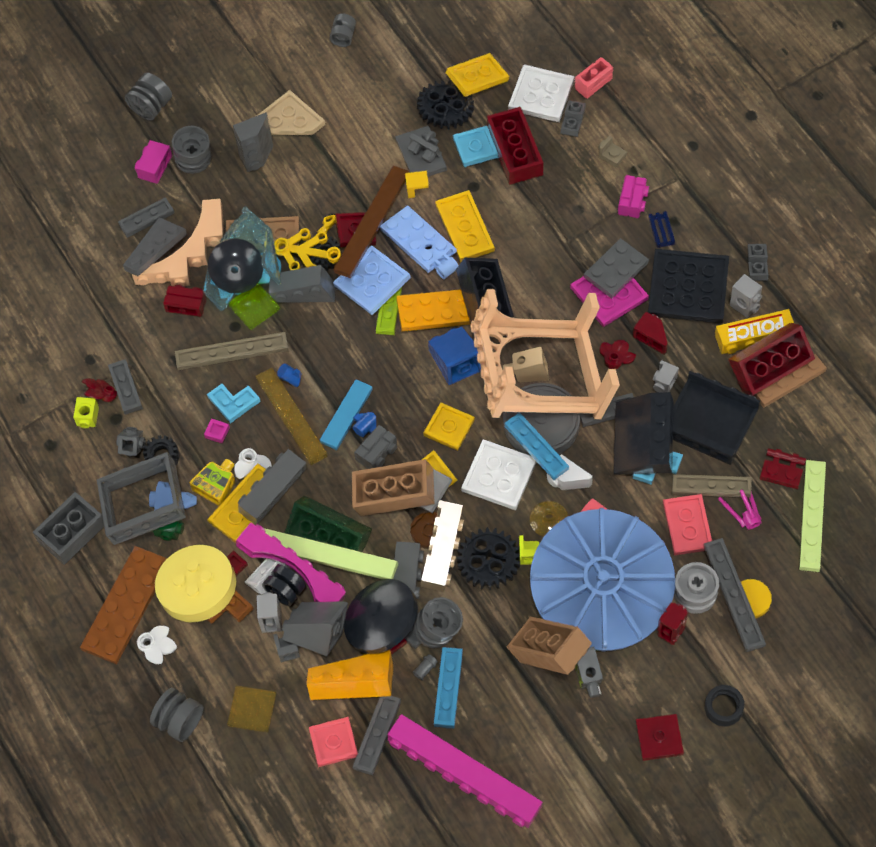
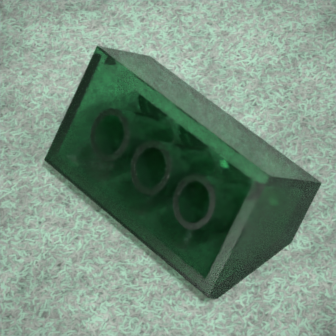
(322, 524)

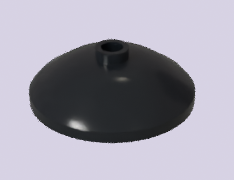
(239, 254)

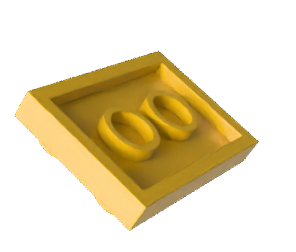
(477, 74)

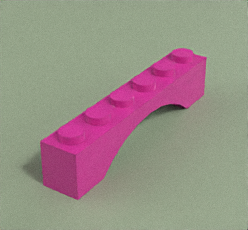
(260, 545)

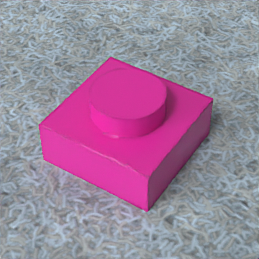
(216, 430)

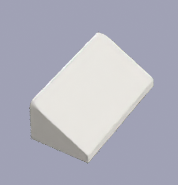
(260, 574)

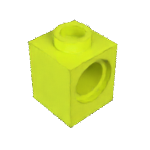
(83, 406)

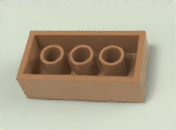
(393, 487)
(549, 645)

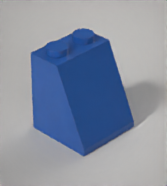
(455, 355)

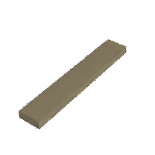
(231, 351)

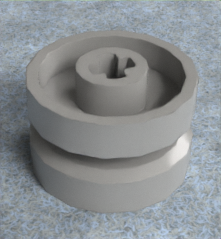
(696, 587)

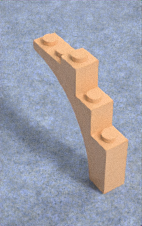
(192, 253)

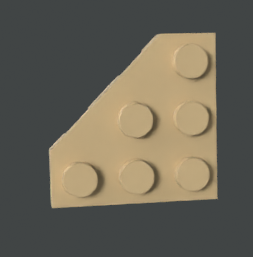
(292, 116)

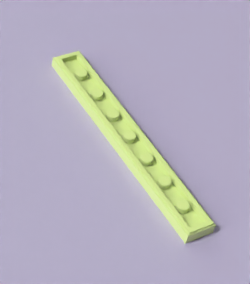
(338, 556)

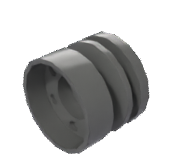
(148, 96)
(191, 149)
(444, 615)
(176, 714)

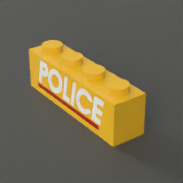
(746, 332)

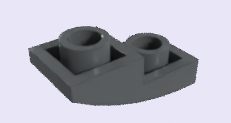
(573, 118)
(757, 262)

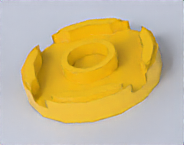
(758, 596)

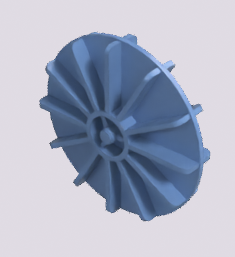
(604, 577)

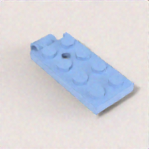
(415, 235)

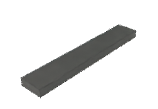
(734, 595)

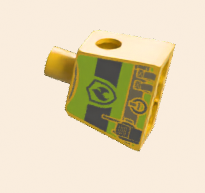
(214, 482)

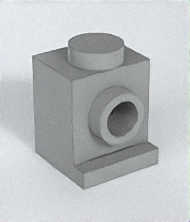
(665, 377)

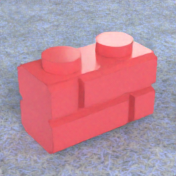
(593, 77)

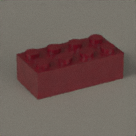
(515, 145)
(771, 358)

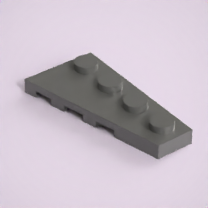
(155, 244)

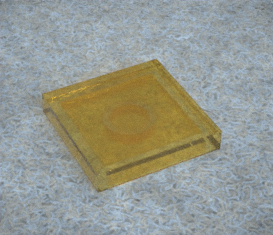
(252, 709)

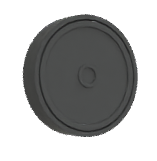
(556, 428)

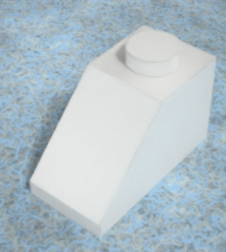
(573, 478)

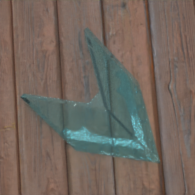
(255, 231)

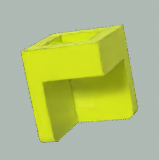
(527, 550)

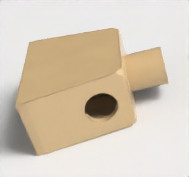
(529, 365)

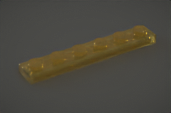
(291, 416)

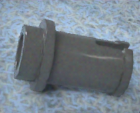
(425, 666)

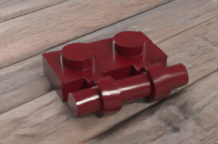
(780, 473)

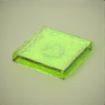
(254, 306)

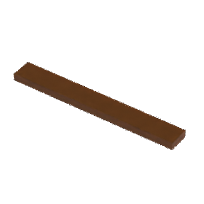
(371, 222)

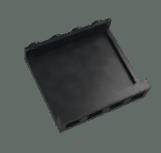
(712, 417)

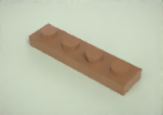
(791, 382)

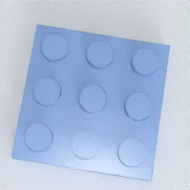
(373, 281)

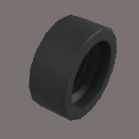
(724, 720)

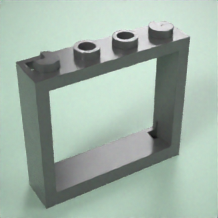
(148, 521)

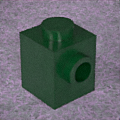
(170, 531)

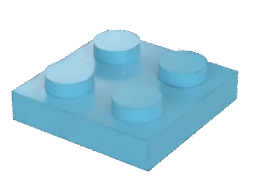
(475, 146)

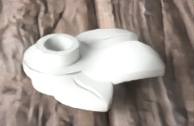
(244, 466)
(159, 645)

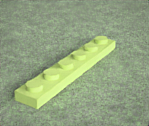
(812, 516)

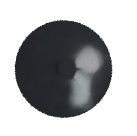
(380, 616)

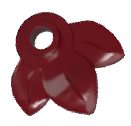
(616, 354)
(99, 390)

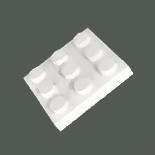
(541, 93)
(499, 474)

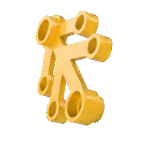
(305, 249)

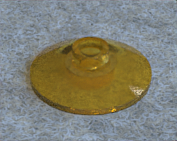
(538, 518)

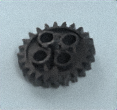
(444, 105)
(484, 574)

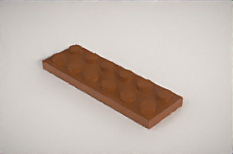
(124, 606)

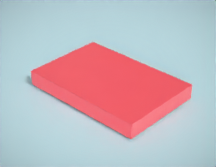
(687, 523)

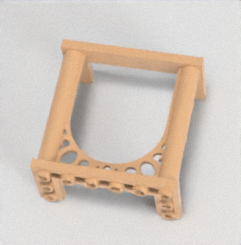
(501, 383)

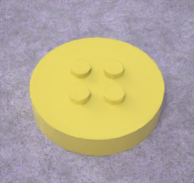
(195, 583)

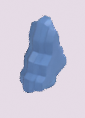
(163, 497)

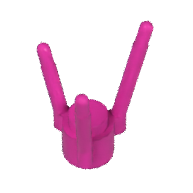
(751, 517)

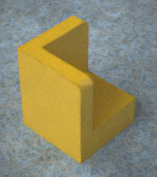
(414, 181)

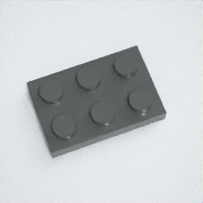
(616, 268)

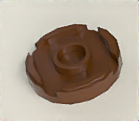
(422, 528)

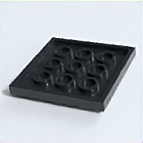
(688, 285)

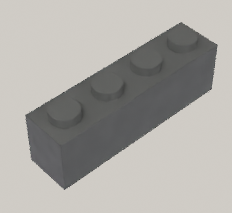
(271, 487)
(409, 558)

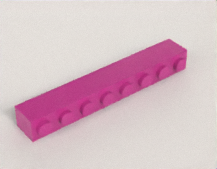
(464, 771)

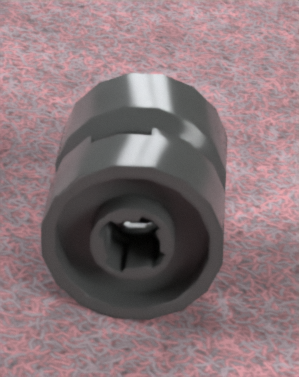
(342, 30)

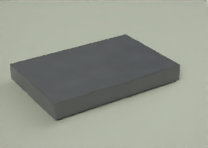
(415, 162)

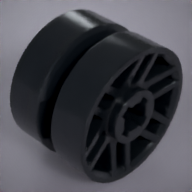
(284, 583)

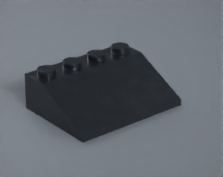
(644, 434)

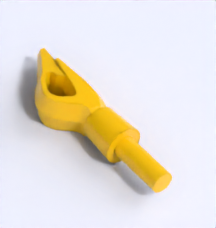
(327, 225)

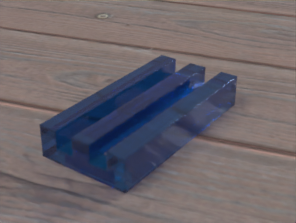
(658, 217)

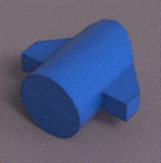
(289, 374)
(365, 423)

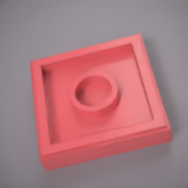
(333, 741)

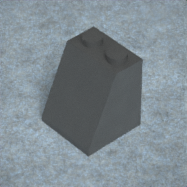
(316, 625)

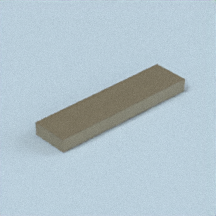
(711, 485)

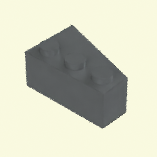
(303, 285)

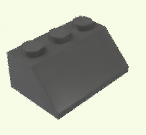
(254, 141)

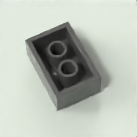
(69, 528)

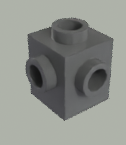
(130, 441)

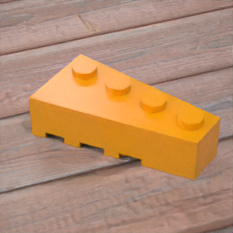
(352, 678)

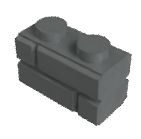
(376, 448)

